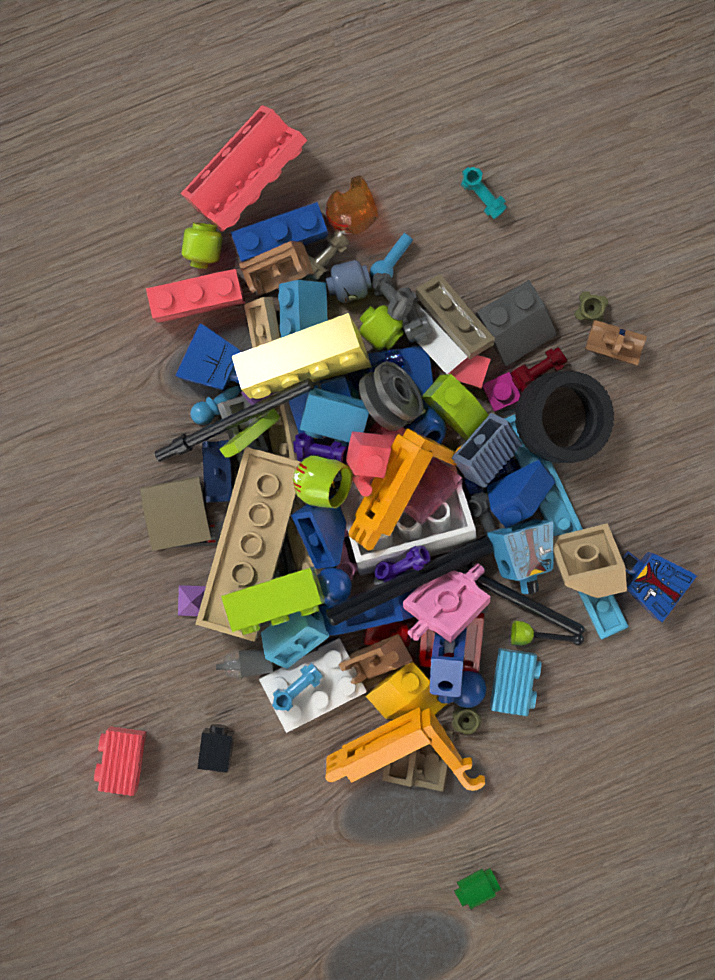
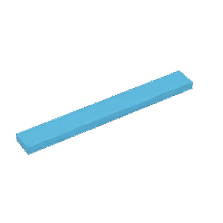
(557, 508)

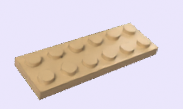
(250, 534)

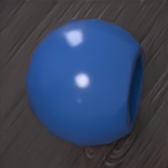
(334, 585)
(472, 690)

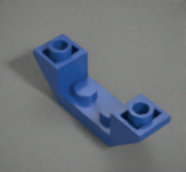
(382, 614)

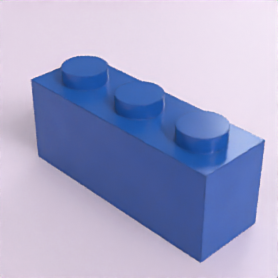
(299, 225)

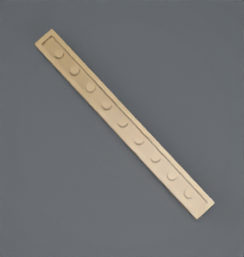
(264, 329)

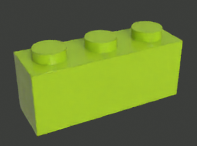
(273, 601)

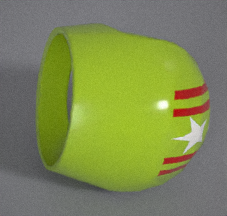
(314, 478)

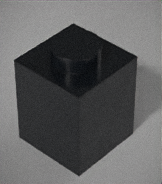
(216, 748)

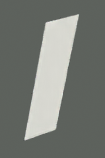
(439, 344)

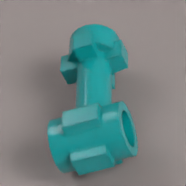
(472, 181)

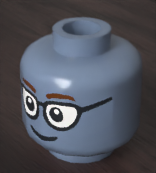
(349, 281)

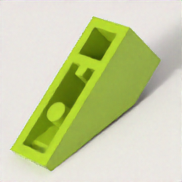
(455, 405)

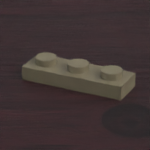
(455, 316)

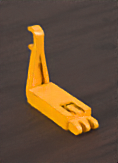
(391, 494)
(396, 741)

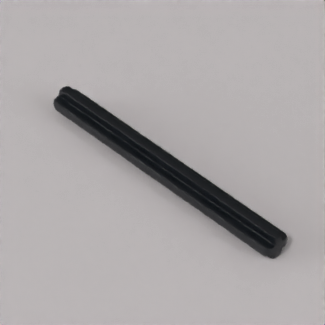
(409, 581)

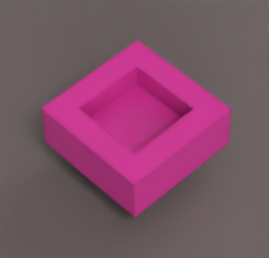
(501, 392)

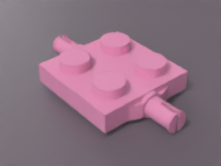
(447, 604)

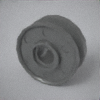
(391, 396)

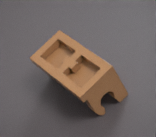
(276, 266)
(377, 659)

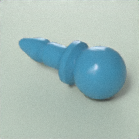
(203, 412)

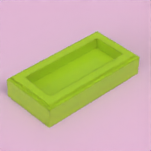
(250, 433)

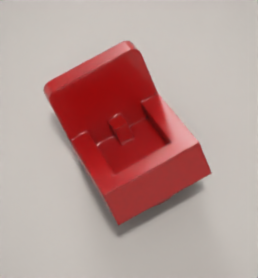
(379, 633)

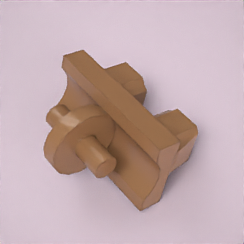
(615, 342)

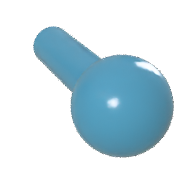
(393, 256)

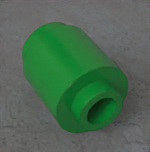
(477, 888)

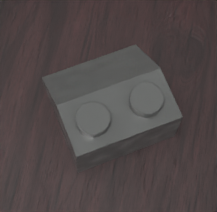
(517, 322)

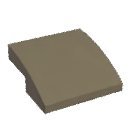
(175, 513)
(420, 768)

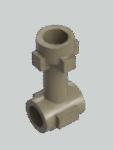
(337, 242)

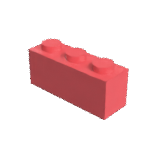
(195, 295)

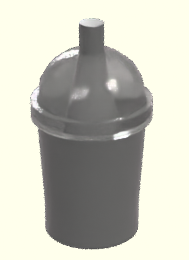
(245, 664)

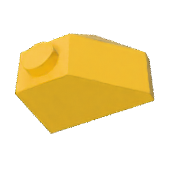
(403, 692)

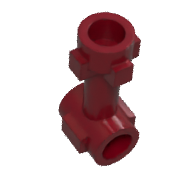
(523, 376)

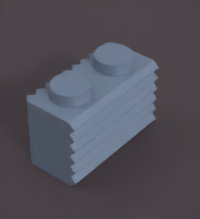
(487, 450)

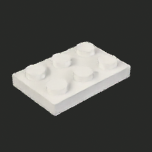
(313, 702)

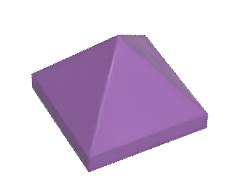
(190, 600)

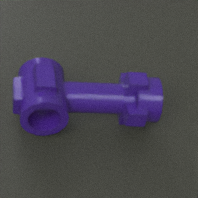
(305, 447)
(414, 559)

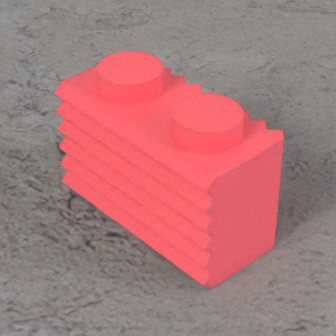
(120, 760)

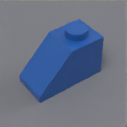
(519, 493)
(322, 533)

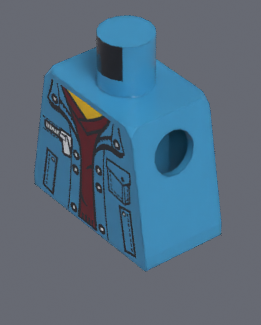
(524, 552)

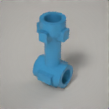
(284, 697)

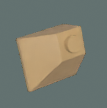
(590, 561)

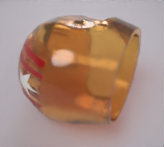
(354, 210)

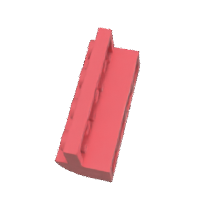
(243, 168)

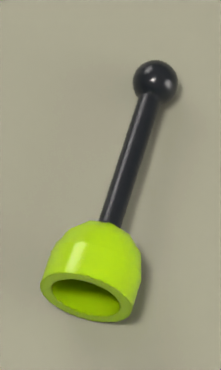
(523, 634)

